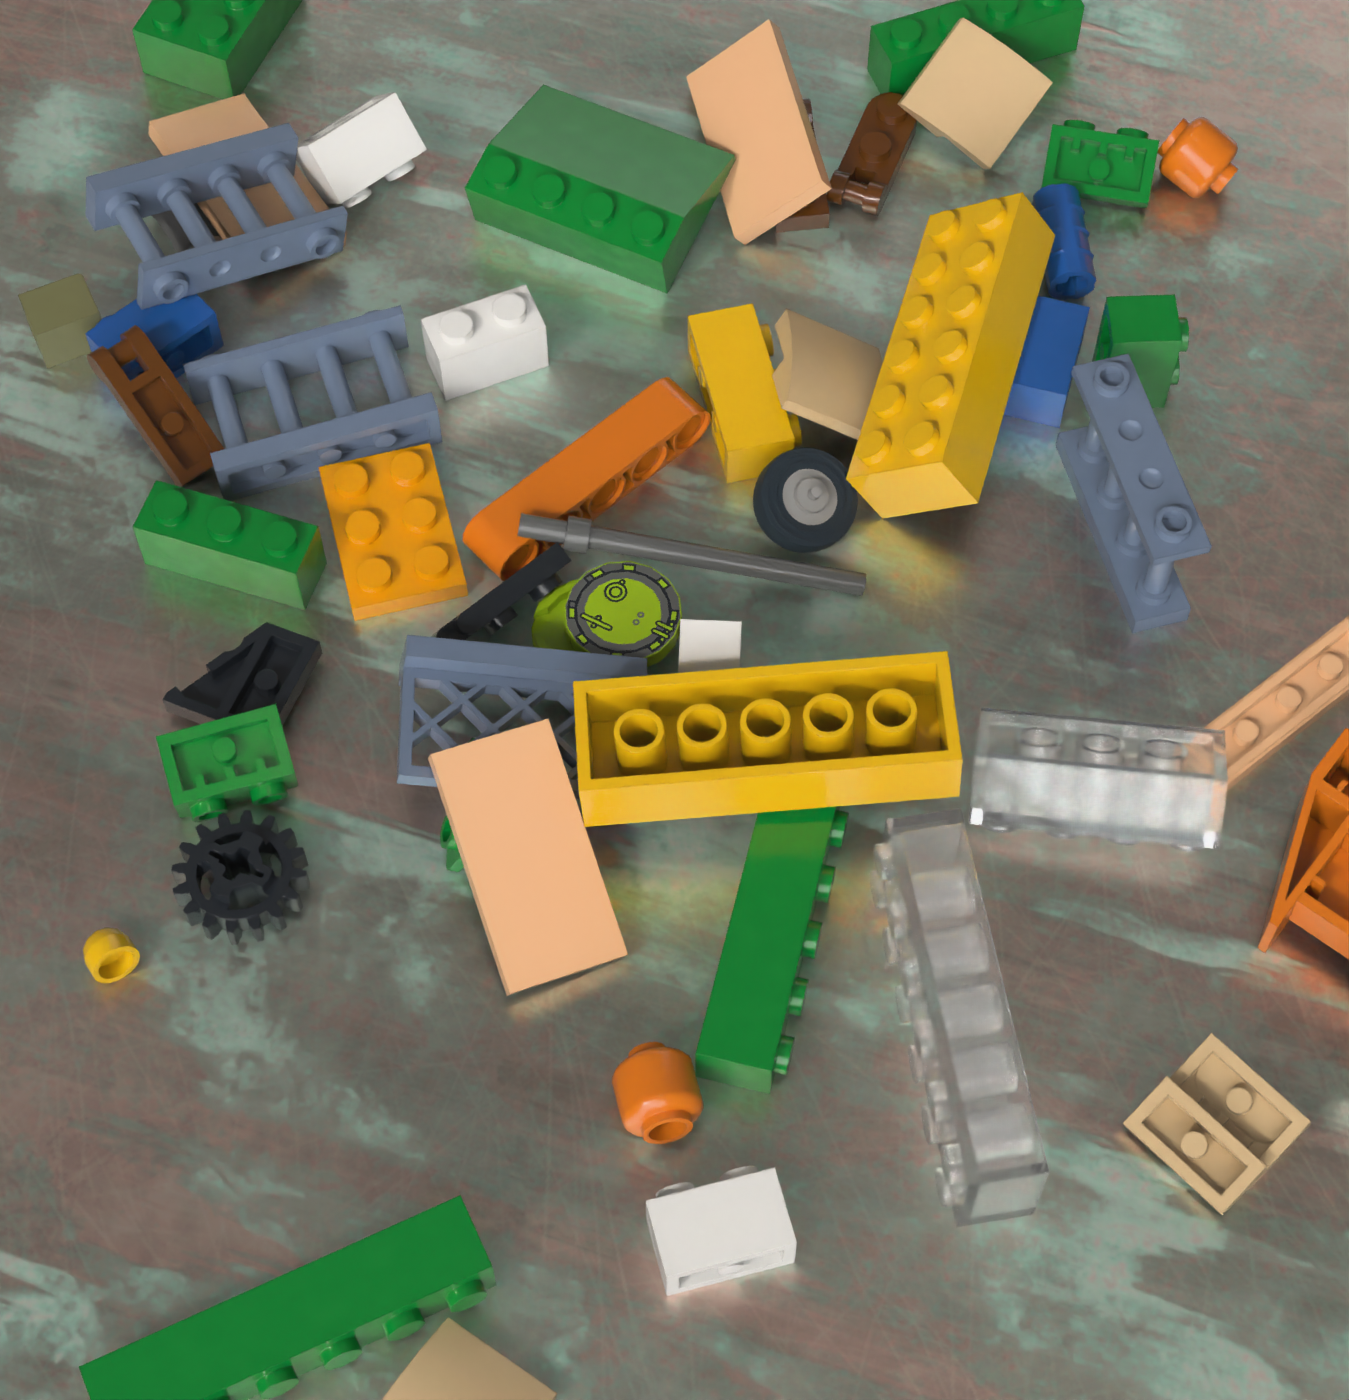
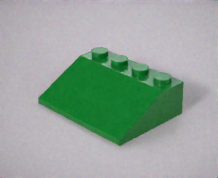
(598, 186)

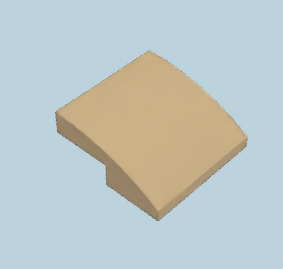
(975, 93)
(825, 373)
(1217, 1124)
(464, 1368)

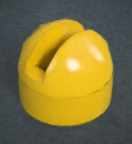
(110, 955)

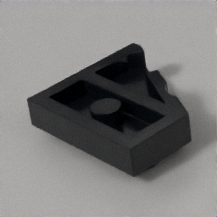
(260, 672)

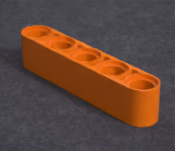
(589, 473)

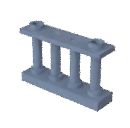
(202, 174)
(298, 451)
(1131, 494)

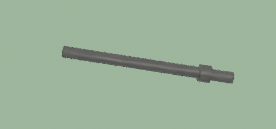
(579, 534)

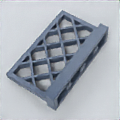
(495, 670)

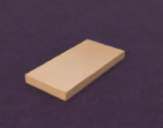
(757, 113)
(220, 122)
(527, 856)

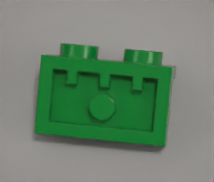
(1102, 164)
(227, 763)

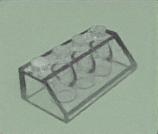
(1099, 779)

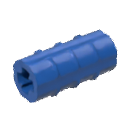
(1070, 262)

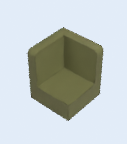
(60, 318)

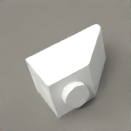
(709, 645)

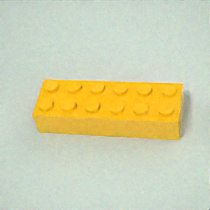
(952, 358)
(766, 739)

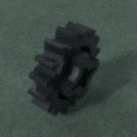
(247, 900)

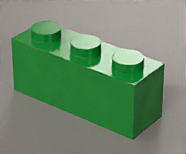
(230, 544)

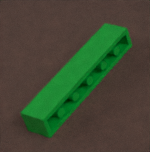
(765, 947)
(307, 1316)

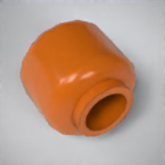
(1198, 157)
(657, 1093)

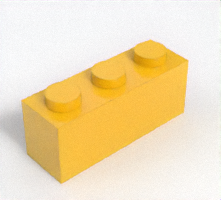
(738, 390)

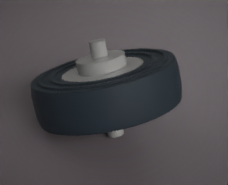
(804, 500)

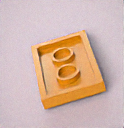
(393, 531)

